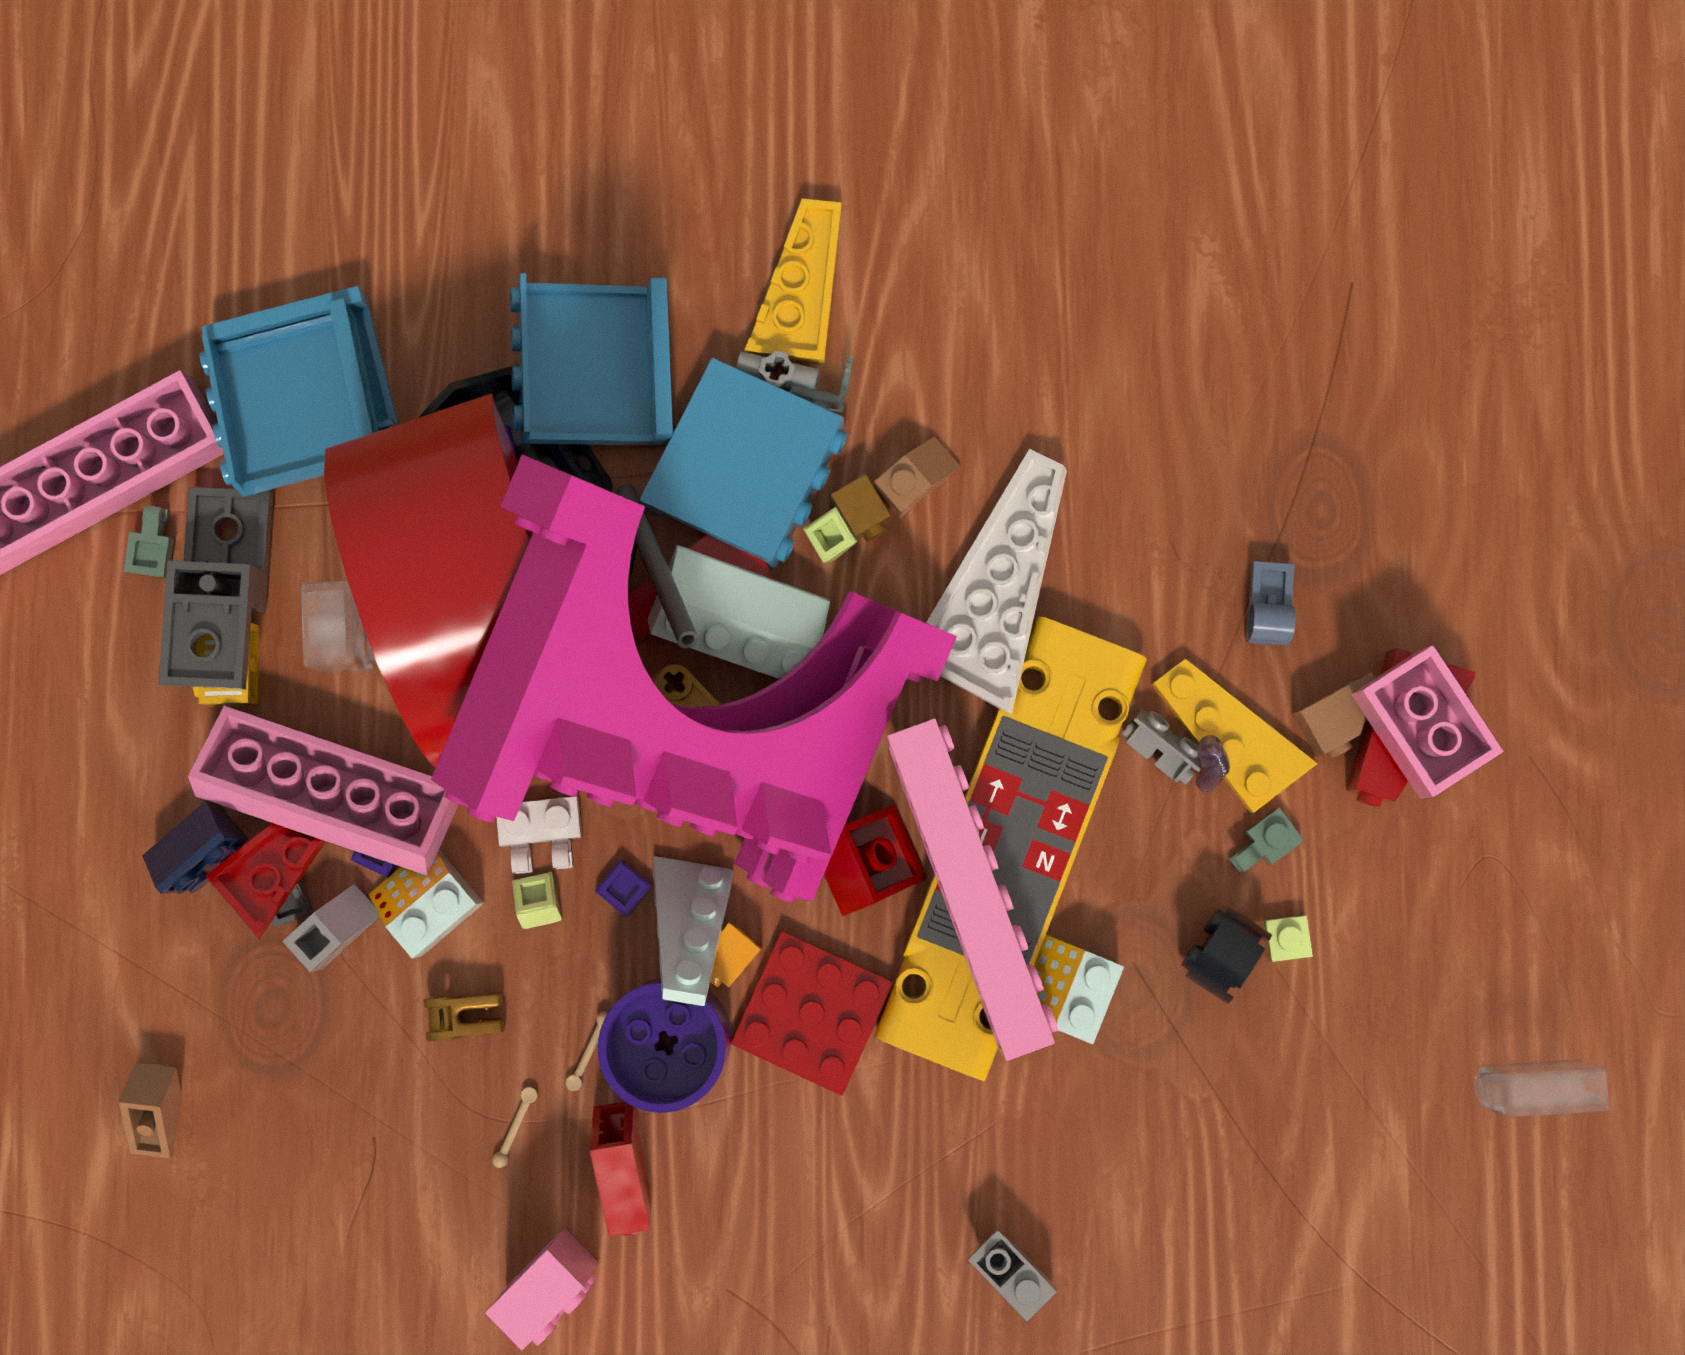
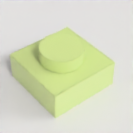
(1289, 938)

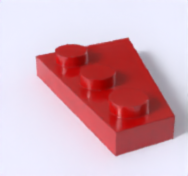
(264, 874)

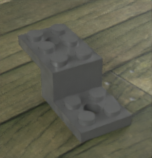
(216, 589)

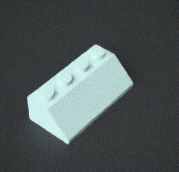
(743, 614)

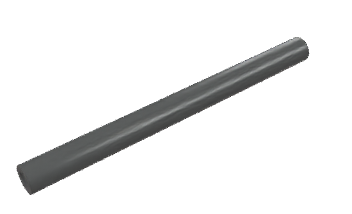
(661, 577)

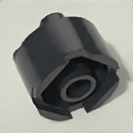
(1226, 954)

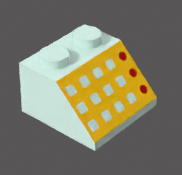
(423, 907)
(1076, 987)

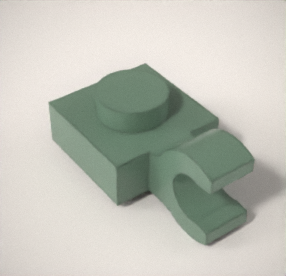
(150, 550)
(1269, 838)

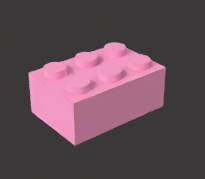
(1427, 722)
(544, 1291)

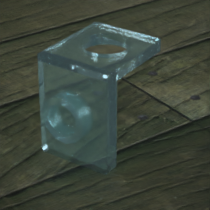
(828, 400)

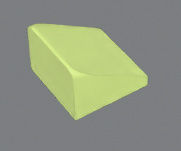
(830, 535)
(536, 900)

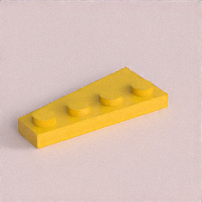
(801, 288)
(1258, 755)

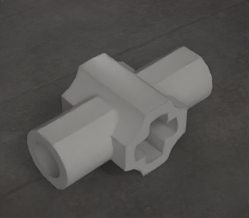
(796, 374)

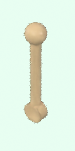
(575, 1081)
(528, 1096)

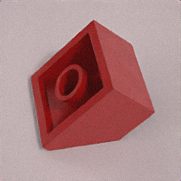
(872, 861)

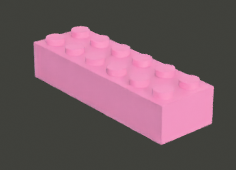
(323, 790)

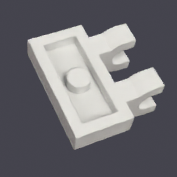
(540, 822)

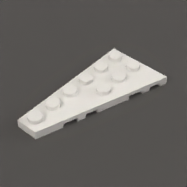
(999, 584)

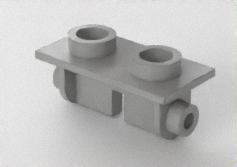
(1154, 734)

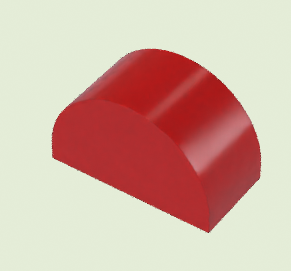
(428, 552)

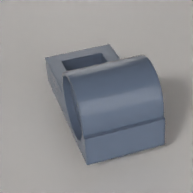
(1270, 604)

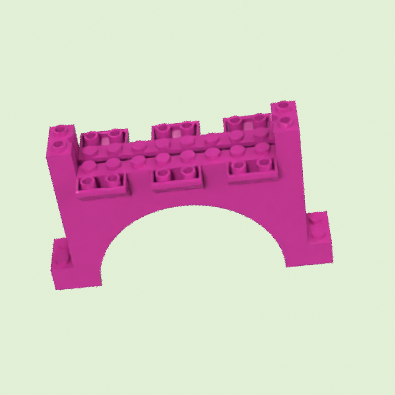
(576, 707)

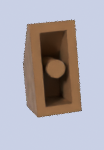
(915, 476)
(1333, 719)
(151, 1109)

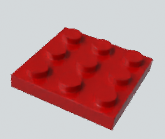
(812, 1013)

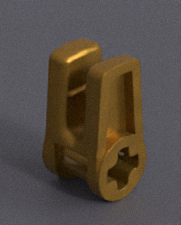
(693, 695)
(453, 1025)

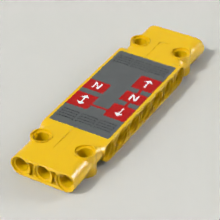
(1035, 802)

